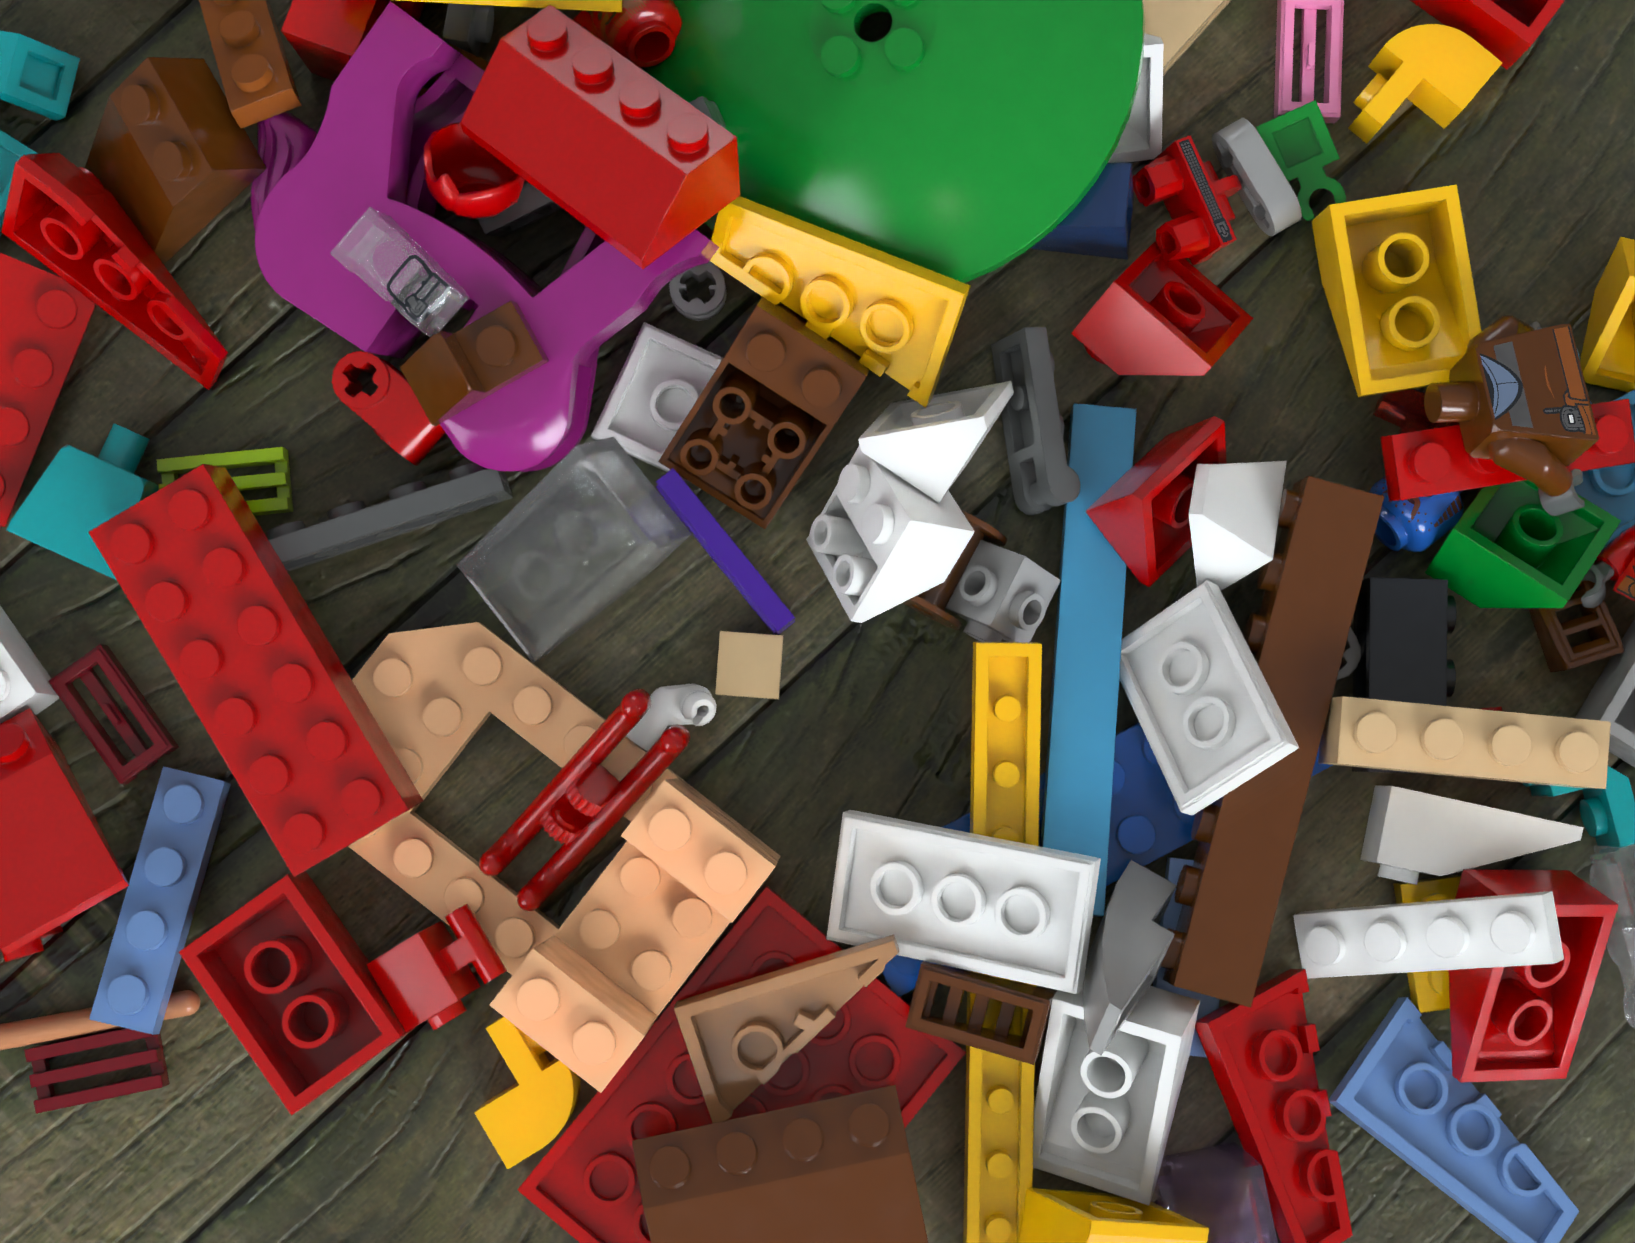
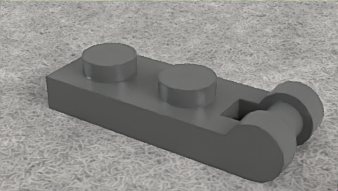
(1033, 423)

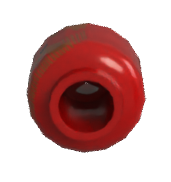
(642, 31)

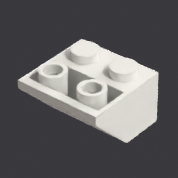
(884, 539)

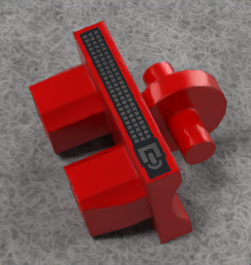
(1193, 199)

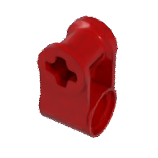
(391, 409)

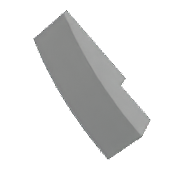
(1125, 952)

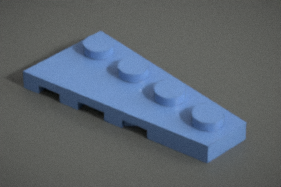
(1450, 1131)

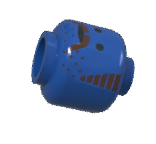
(1416, 521)

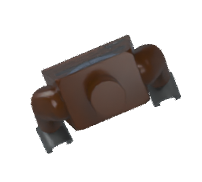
(1522, 406)

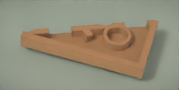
(755, 1025)

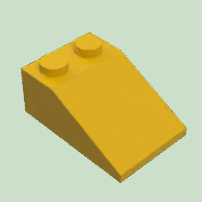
(1398, 286)

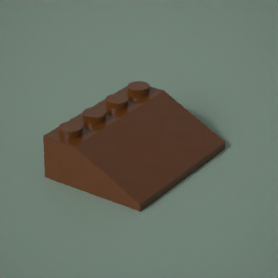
(786, 1176)

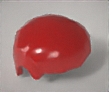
(467, 176)

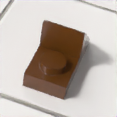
(472, 363)

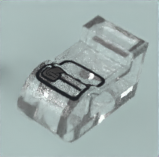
(400, 271)

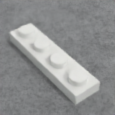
(1430, 936)

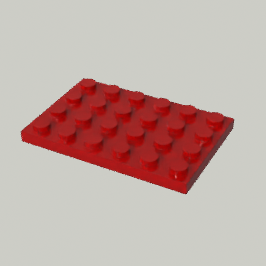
(591, 1171)

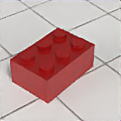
(294, 990)

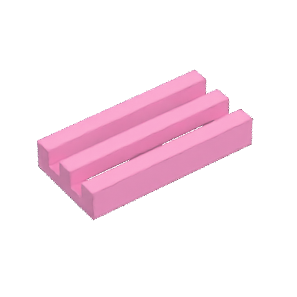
(1333, 56)

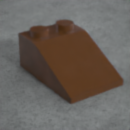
(172, 151)

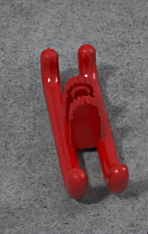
(584, 800)

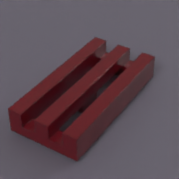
(144, 757)
(45, 1077)

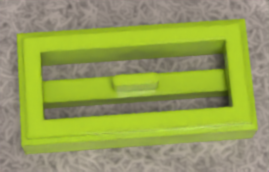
(280, 479)

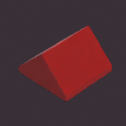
(1150, 504)

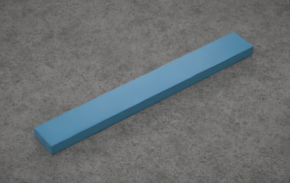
(1087, 647)

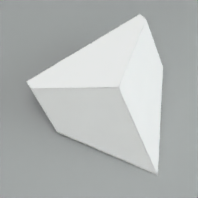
(1234, 519)

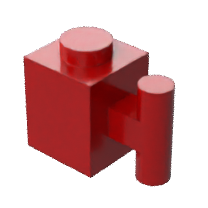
(431, 971)

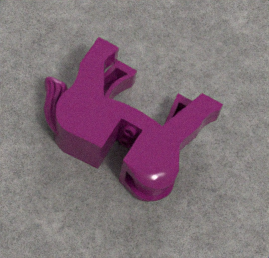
(374, 158)

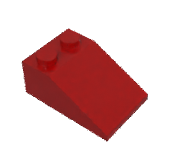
(49, 838)
(1528, 1017)

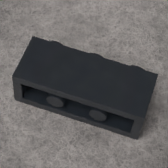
(1404, 642)

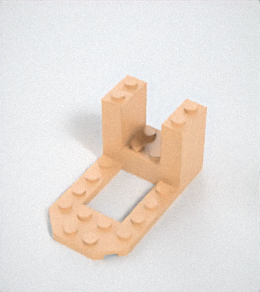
(647, 918)

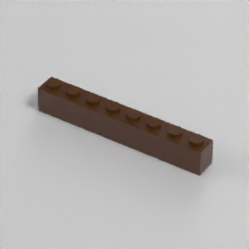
(1251, 831)

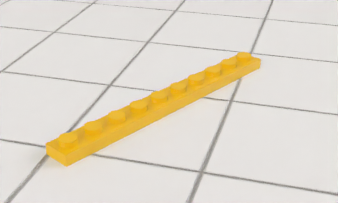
(1006, 808)

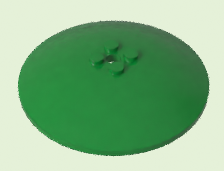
(935, 142)

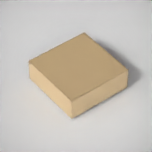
(749, 665)

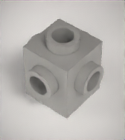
(1002, 595)

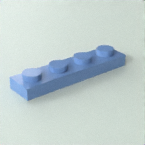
(160, 901)

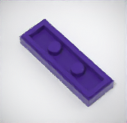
(724, 552)

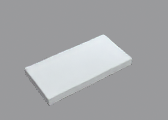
(965, 899)

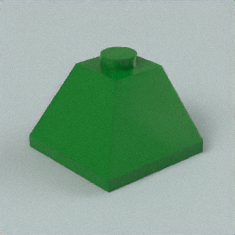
(1517, 553)

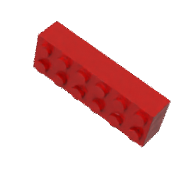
(256, 666)

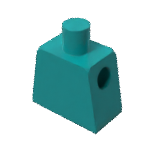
(82, 494)

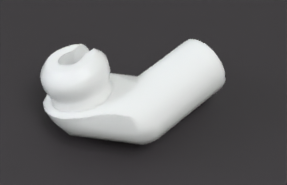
(672, 706)

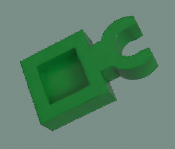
(1301, 148)

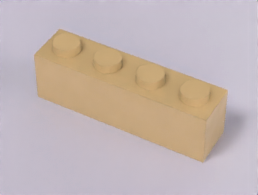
(1466, 742)

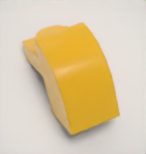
(1431, 68)
(533, 1108)

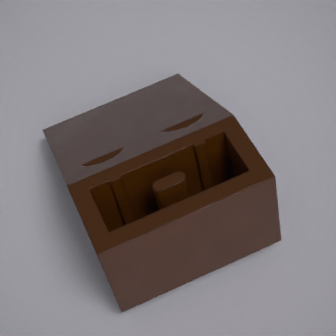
(791, 397)

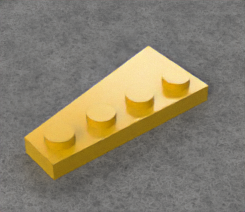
(864, 298)

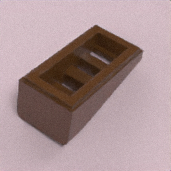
(1553, 640)
(997, 1041)

